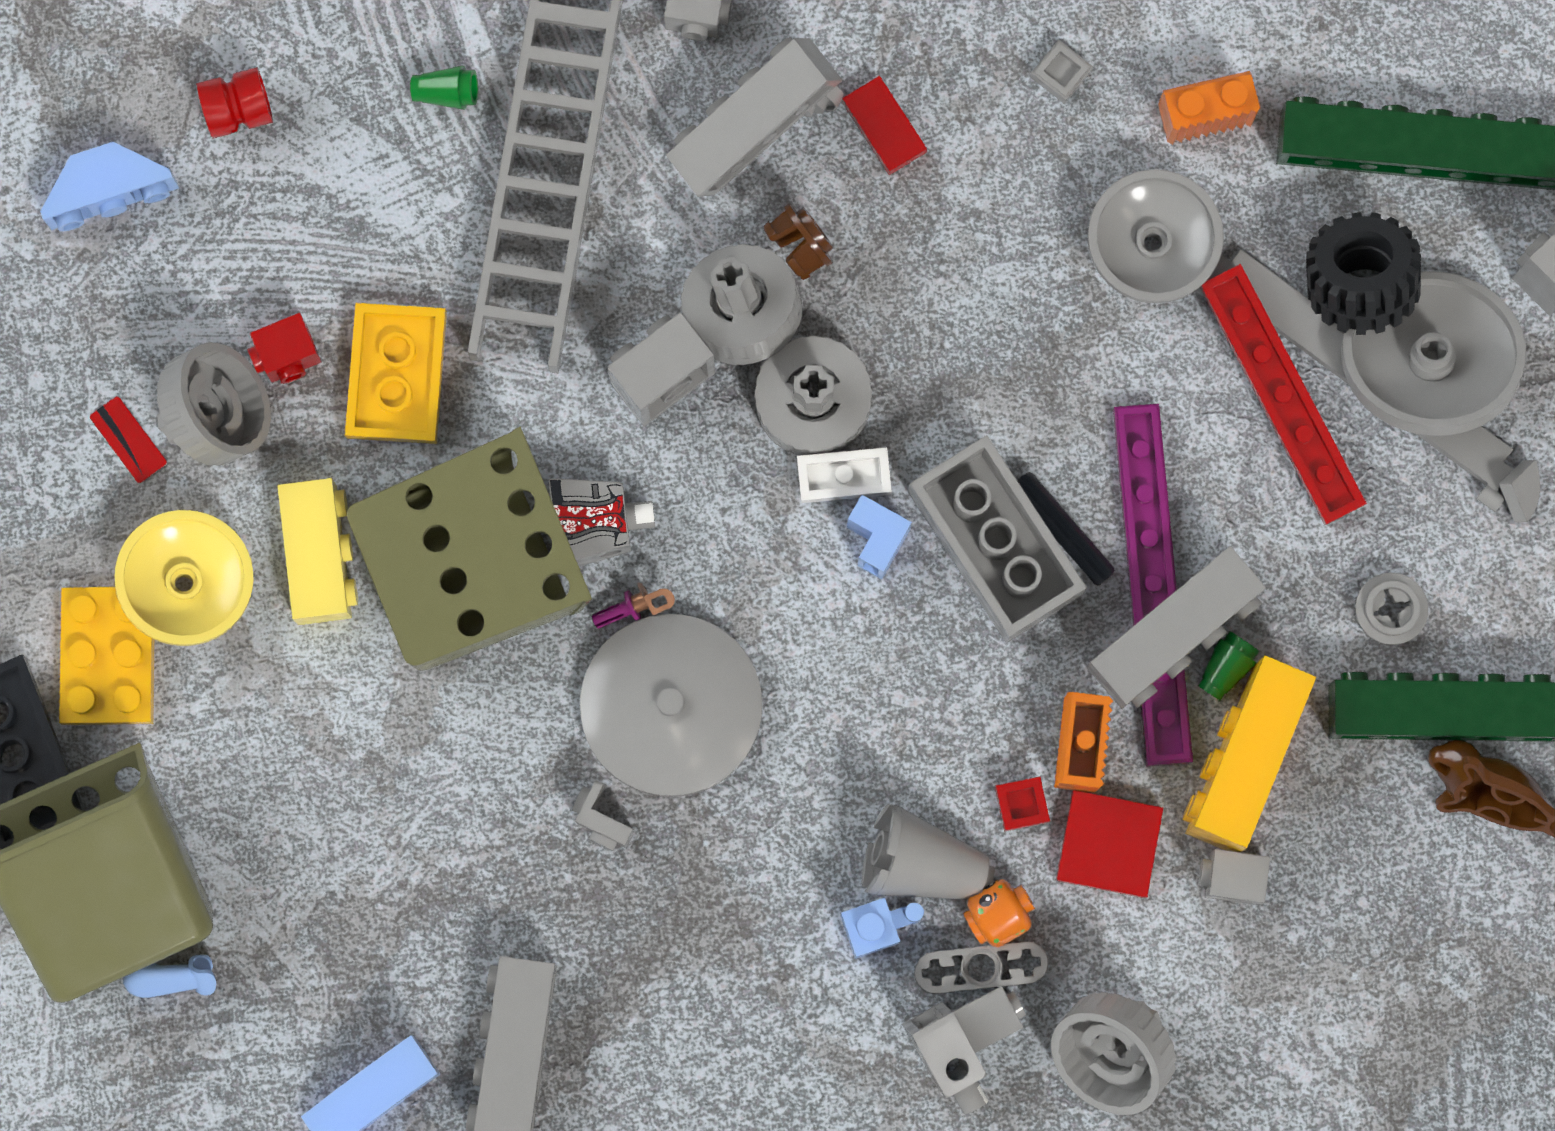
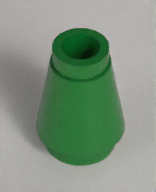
(446, 87)
(1228, 665)

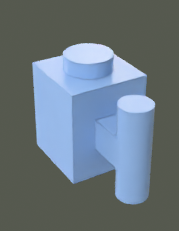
(875, 926)

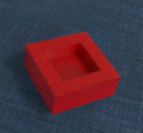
(1022, 804)

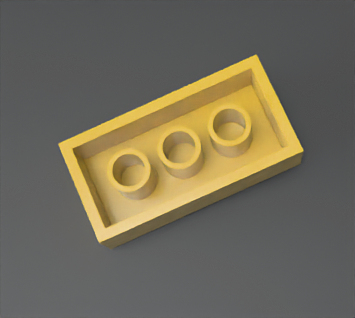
(1249, 756)

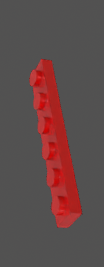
(1282, 394)

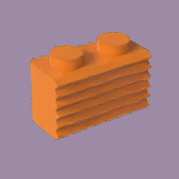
(1208, 107)
(1083, 742)

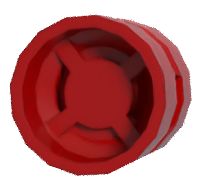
(234, 102)

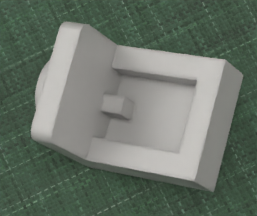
(604, 829)

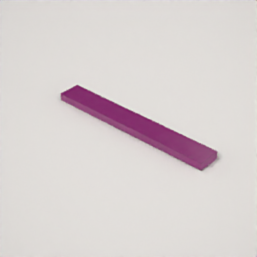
(1151, 569)

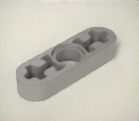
(1014, 952)

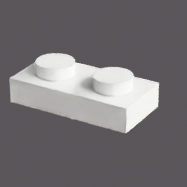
(844, 475)

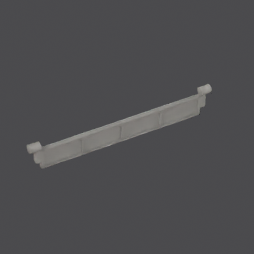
(1293, 318)

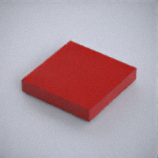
(1109, 844)

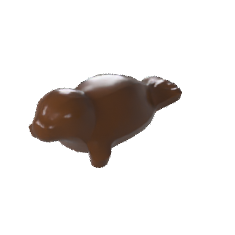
(1490, 789)

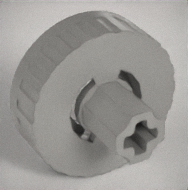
(733, 283)
(786, 380)
(199, 391)
(1108, 1033)

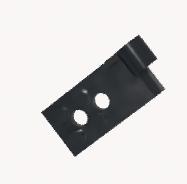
(32, 728)

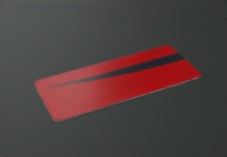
(128, 439)

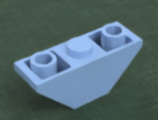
(104, 184)

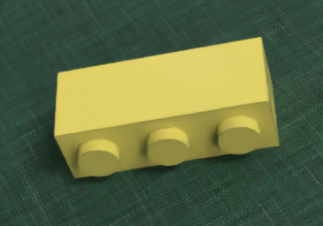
(317, 551)

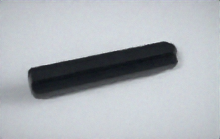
(1067, 531)

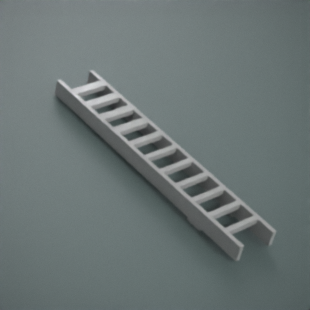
(571, 17)

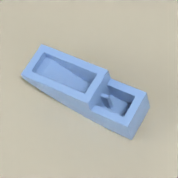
(374, 1090)

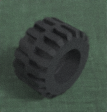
(1359, 245)

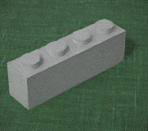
(753, 115)
(1176, 628)
(514, 1047)

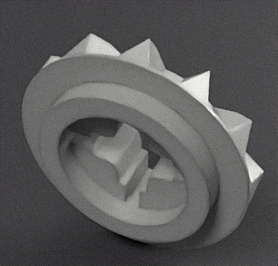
(1400, 590)

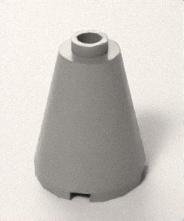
(921, 860)

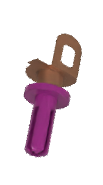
(632, 606)

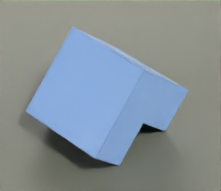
(883, 531)

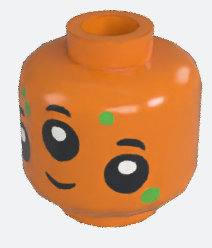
(999, 913)

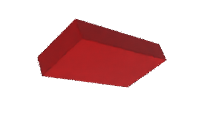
(884, 125)

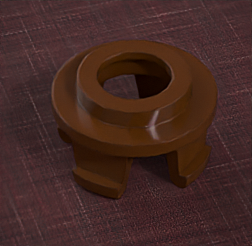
(812, 251)

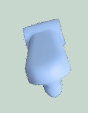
(169, 979)

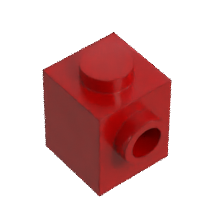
(284, 349)

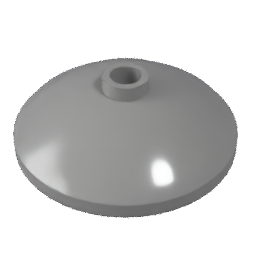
(1159, 207)

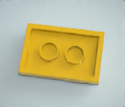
(395, 373)
(103, 662)

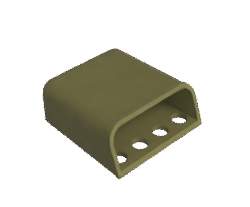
(466, 555)
(102, 883)

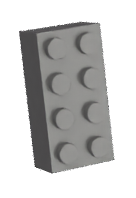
(996, 539)

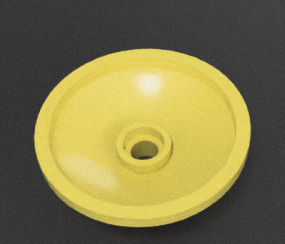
(178, 547)

